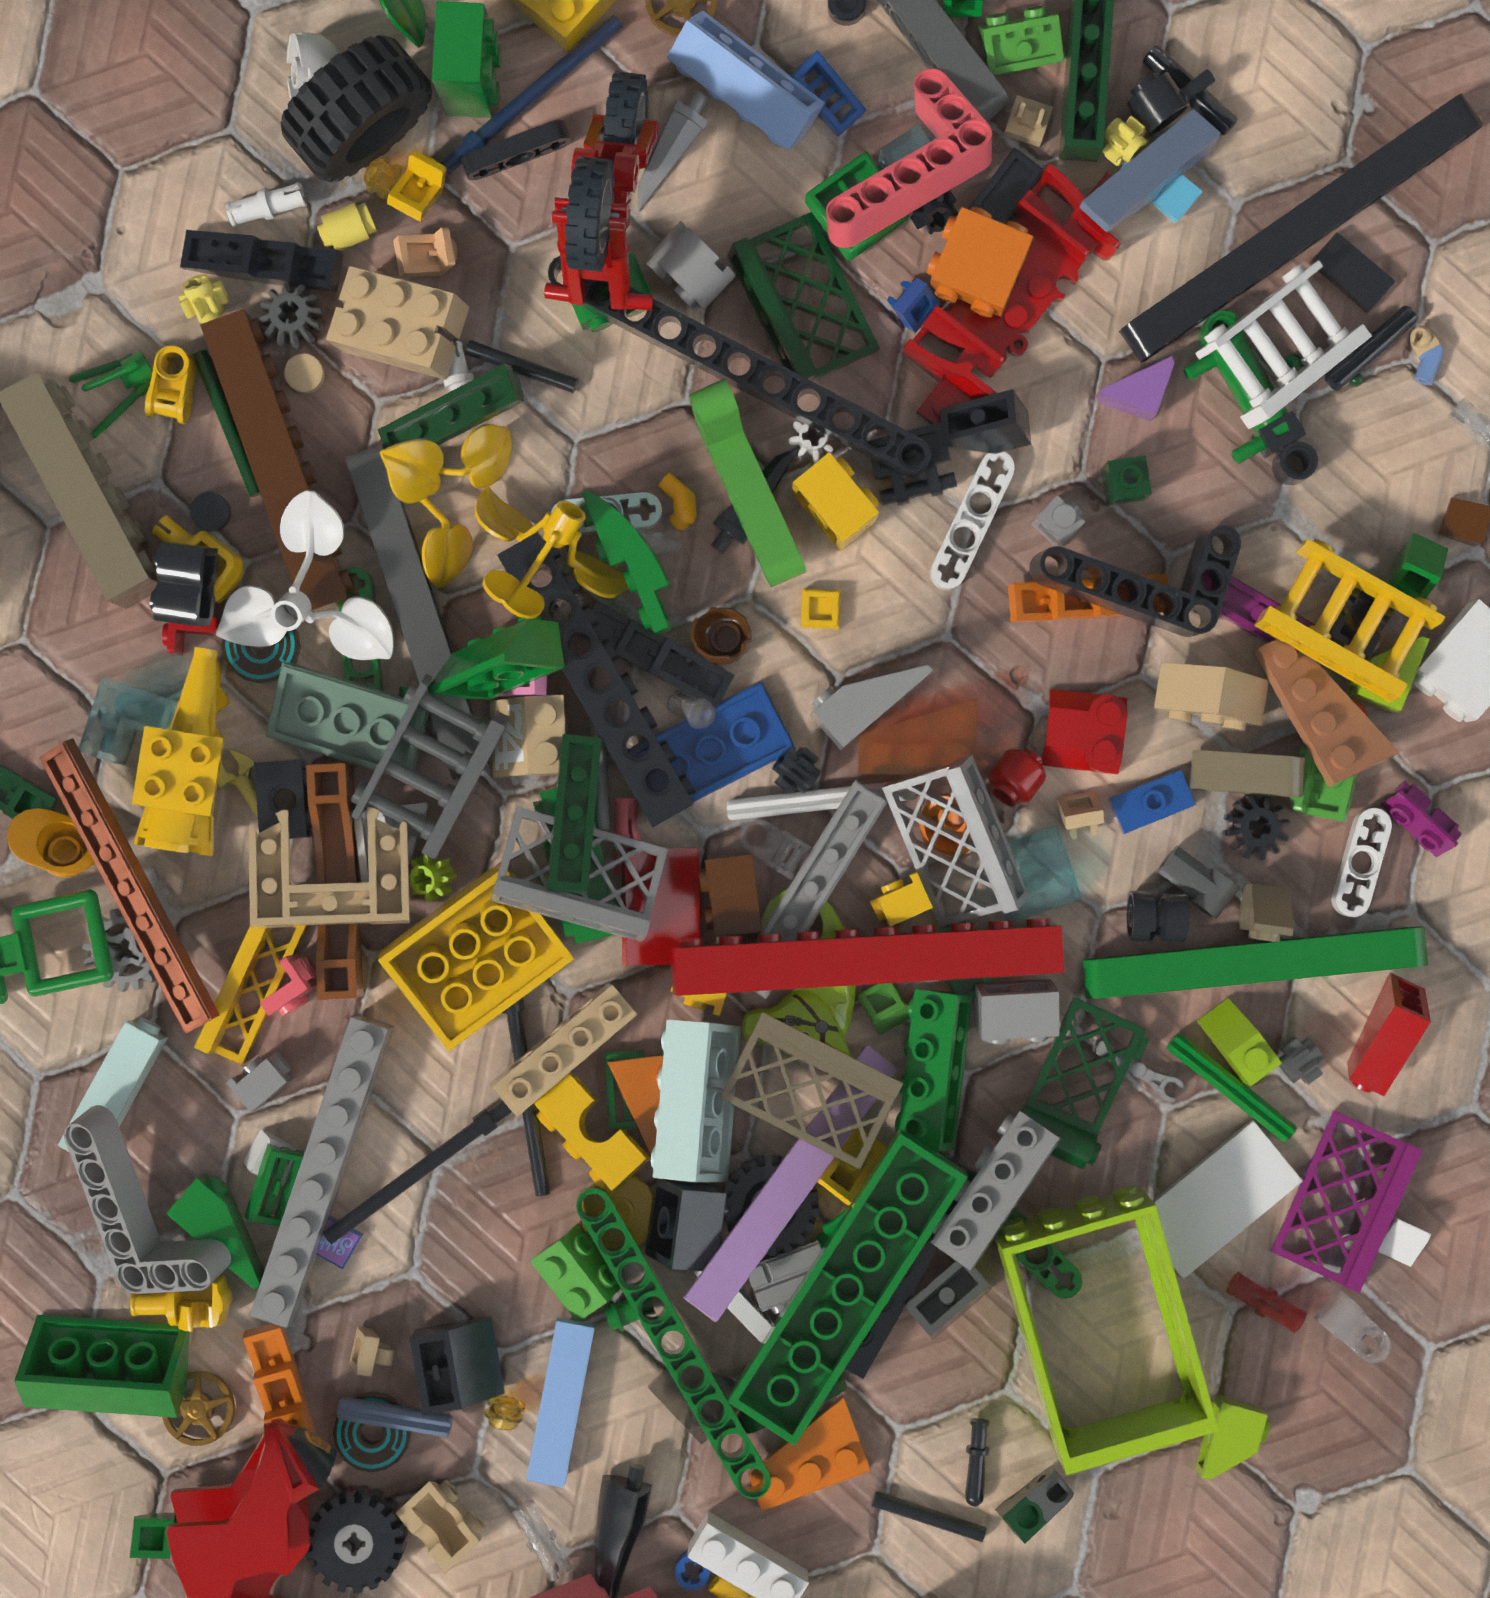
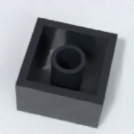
(685, 1223)

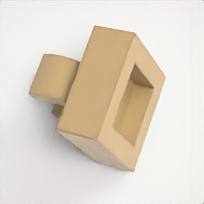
(1028, 121)
(1081, 811)
(368, 1351)

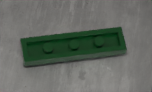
(457, 409)
(574, 814)

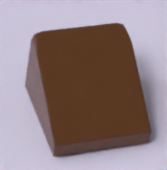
(1465, 522)

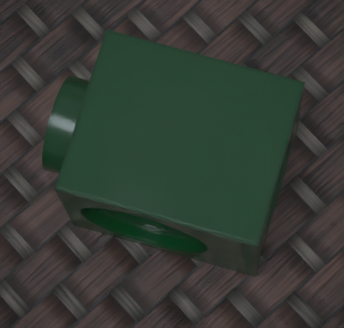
(1126, 480)

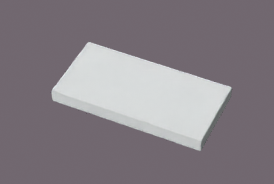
(1222, 1196)

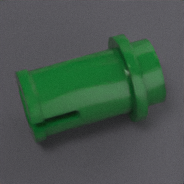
(623, 1314)

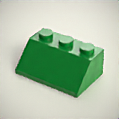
(501, 661)

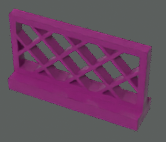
(1377, 1217)

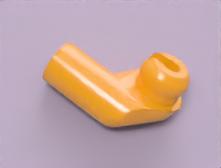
(683, 501)

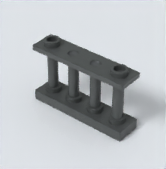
(467, 764)

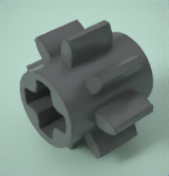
(1301, 1060)

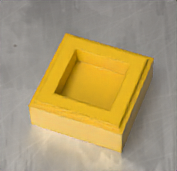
(820, 609)

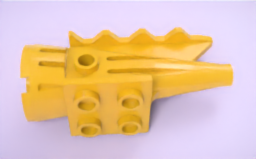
(182, 765)

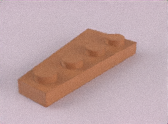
(1325, 717)

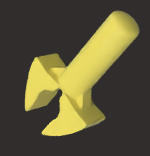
(242, 781)

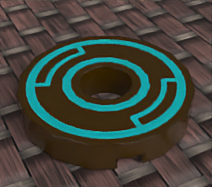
(266, 667)
(366, 1454)

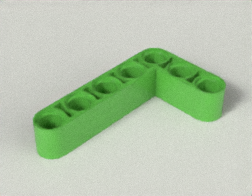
(744, 482)

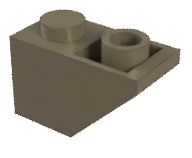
(1266, 912)

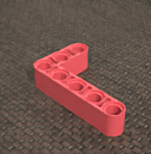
(955, 155)

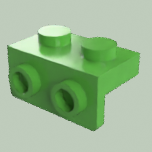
(1318, 798)
(576, 1273)

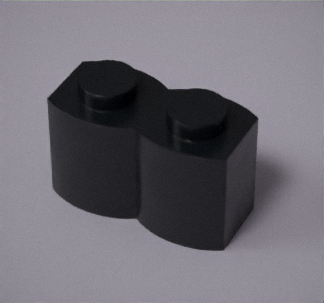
(184, 584)

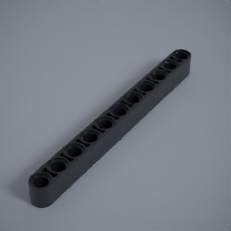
(1301, 228)
(760, 369)

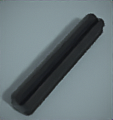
(1204, 103)
(1372, 348)

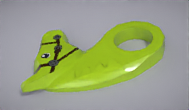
(819, 1011)

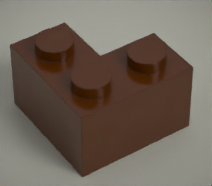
(732, 895)

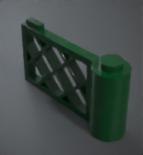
(1077, 1135)

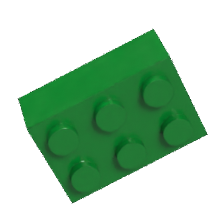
(466, 59)

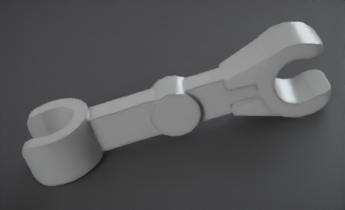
(1138, 1069)

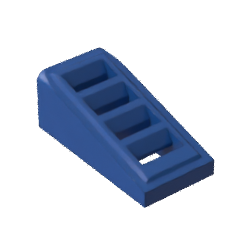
(828, 74)

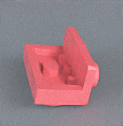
(293, 994)

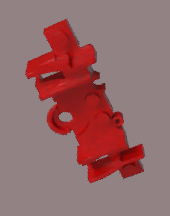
(982, 340)

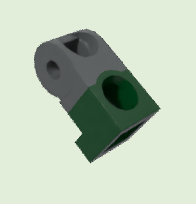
(1035, 1504)

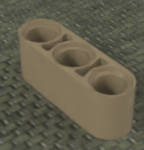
(1247, 773)

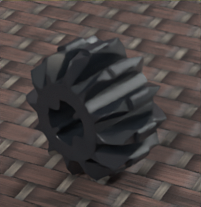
(1253, 812)

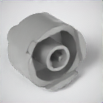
(691, 266)

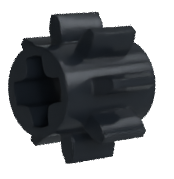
(935, 213)
(796, 770)

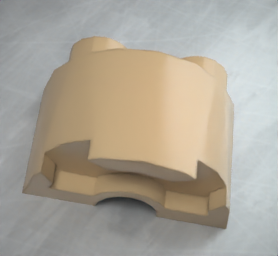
(442, 1523)

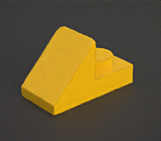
(844, 1179)

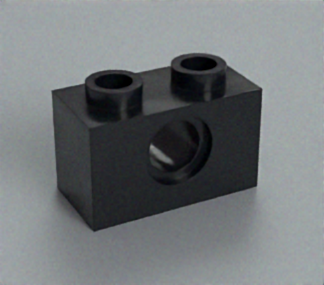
(269, 781)

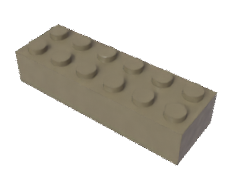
(81, 488)

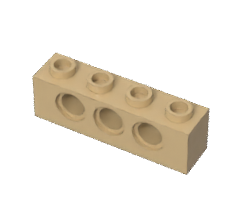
(563, 1049)

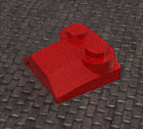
(1085, 731)

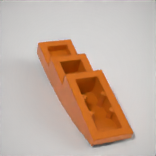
(1039, 603)
(277, 1376)

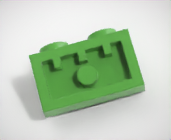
(1021, 40)

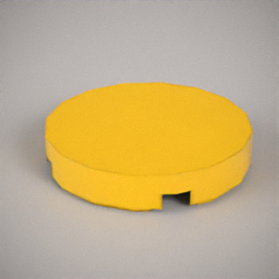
(634, 1205)

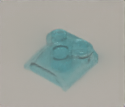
(1045, 872)

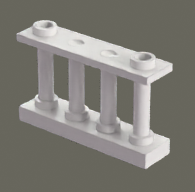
(1315, 360)

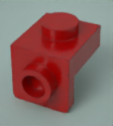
(174, 634)

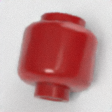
(1017, 777)

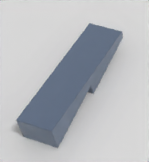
(1150, 170)

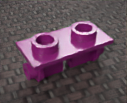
(1433, 831)

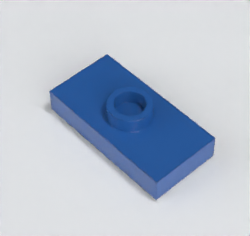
(1152, 801)

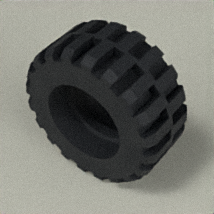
(356, 108)

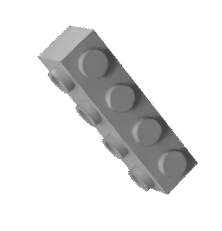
(995, 1190)

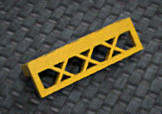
(234, 986)

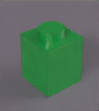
(1418, 566)

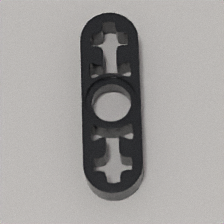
(516, 150)

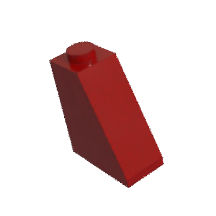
(1389, 1035)

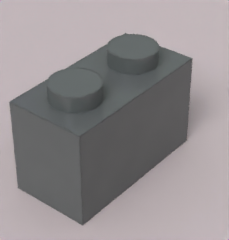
(947, 1298)

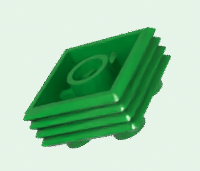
(845, 178)

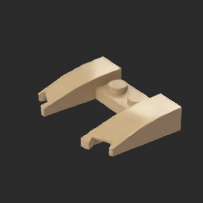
(280, 904)

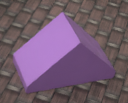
(1140, 392)

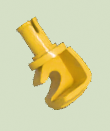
(229, 564)
(188, 1308)

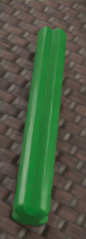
(1231, 1087)

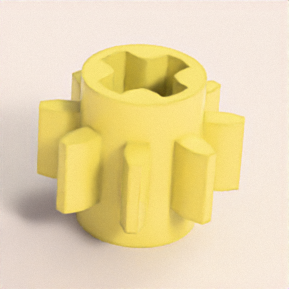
(1124, 140)
(203, 298)

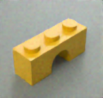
(566, 1110)

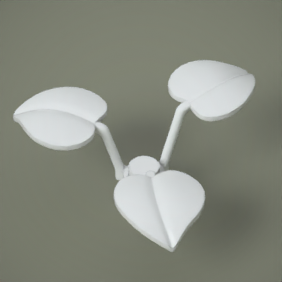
(255, 620)

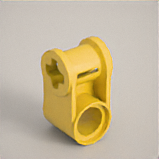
(171, 388)

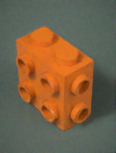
(979, 261)

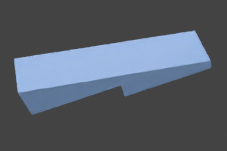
(560, 1402)

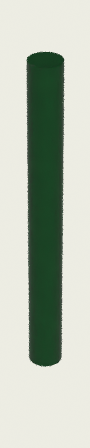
(226, 419)

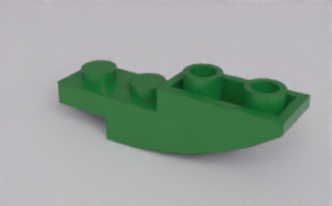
(623, 545)

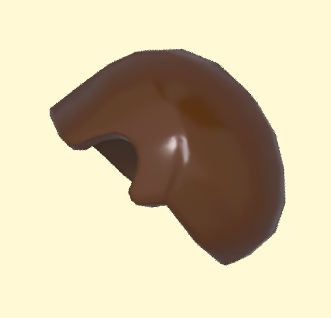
(721, 635)

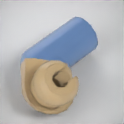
(1429, 353)

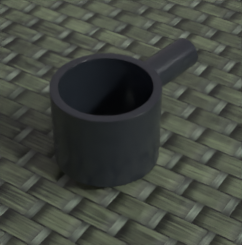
(1160, 101)

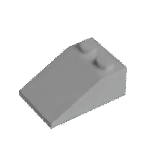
(858, 705)

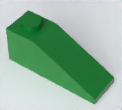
(212, 1213)

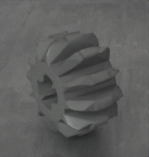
(278, 322)

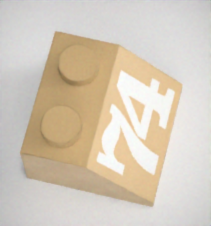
(531, 736)

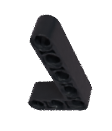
(1143, 590)

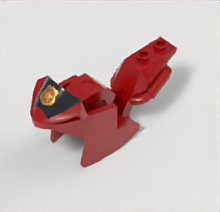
(258, 1527)

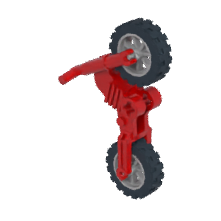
(597, 212)

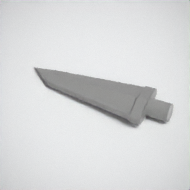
(676, 137)

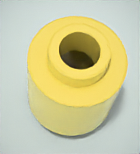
(346, 226)

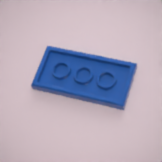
(738, 742)

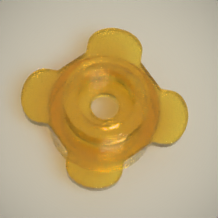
(382, 176)
(504, 1412)

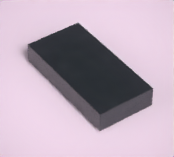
(1008, 186)
(1353, 272)

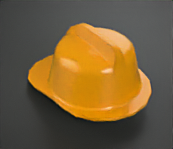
(48, 842)

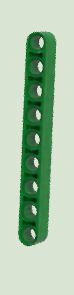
(1255, 962)
(676, 1360)

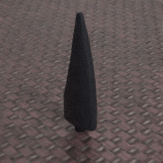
(619, 1521)

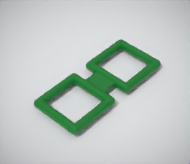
(19, 952)

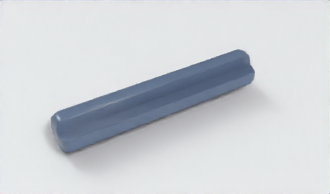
(393, 1416)

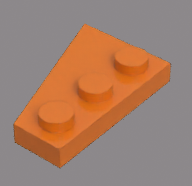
(640, 1091)
(822, 1457)

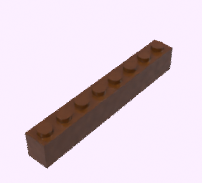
(271, 444)

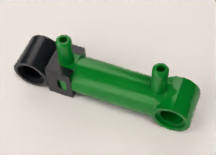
(1274, 436)

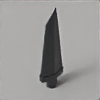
(729, 522)

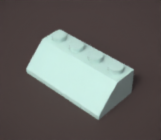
(691, 1116)

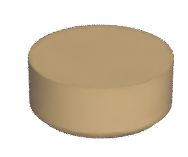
(304, 373)

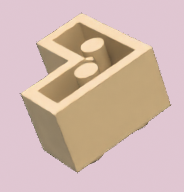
(1212, 692)

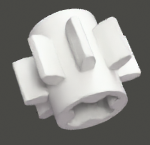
(805, 445)

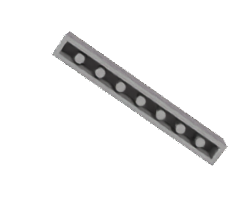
(321, 1170)

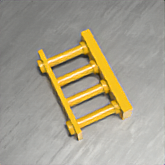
(1316, 641)

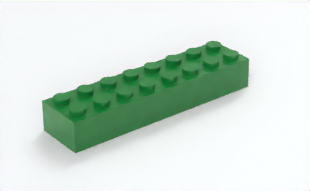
(847, 1286)

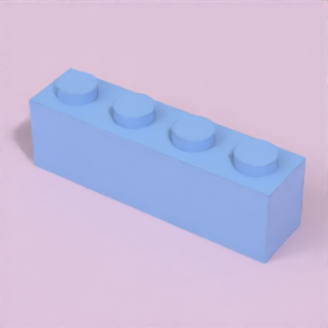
(745, 80)

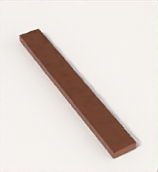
(129, 885)

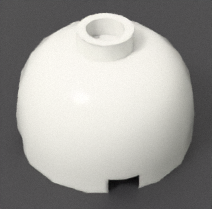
(306, 55)

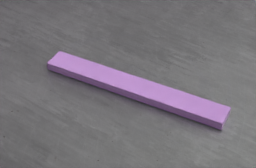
(778, 1200)

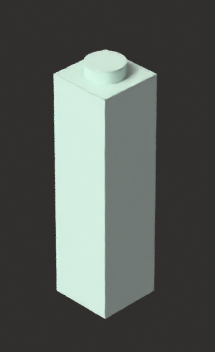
(123, 1070)

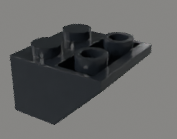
(456, 1364)

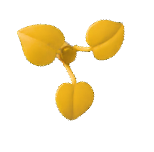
(414, 475)
(559, 530)

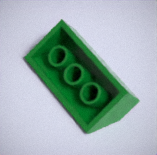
(104, 1366)

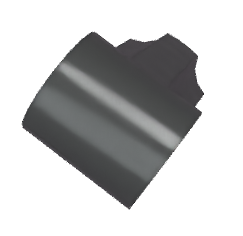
(1205, 887)

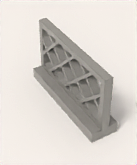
(985, 832)
(576, 908)

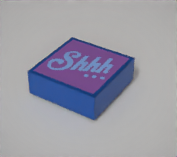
(342, 1249)

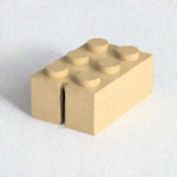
(397, 322)

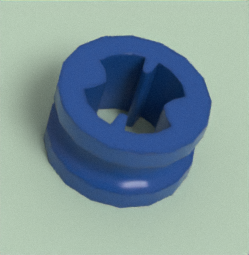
(688, 1583)

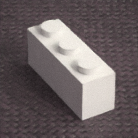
(745, 1561)

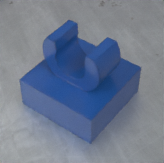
(914, 304)

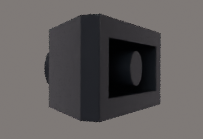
(987, 424)

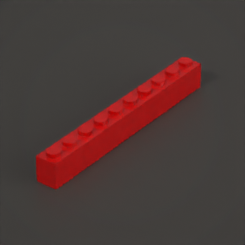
(866, 959)

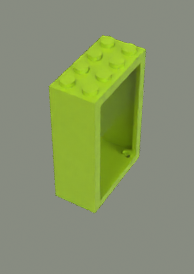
(1137, 1430)

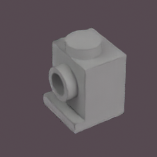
(1059, 521)
(261, 1080)

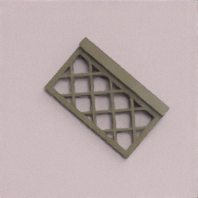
(826, 1059)

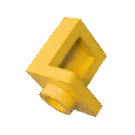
(418, 186)

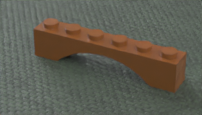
(338, 945)

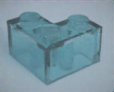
(117, 717)

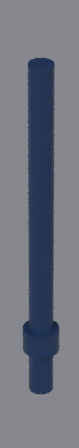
(478, 139)

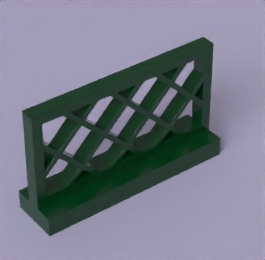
(770, 304)

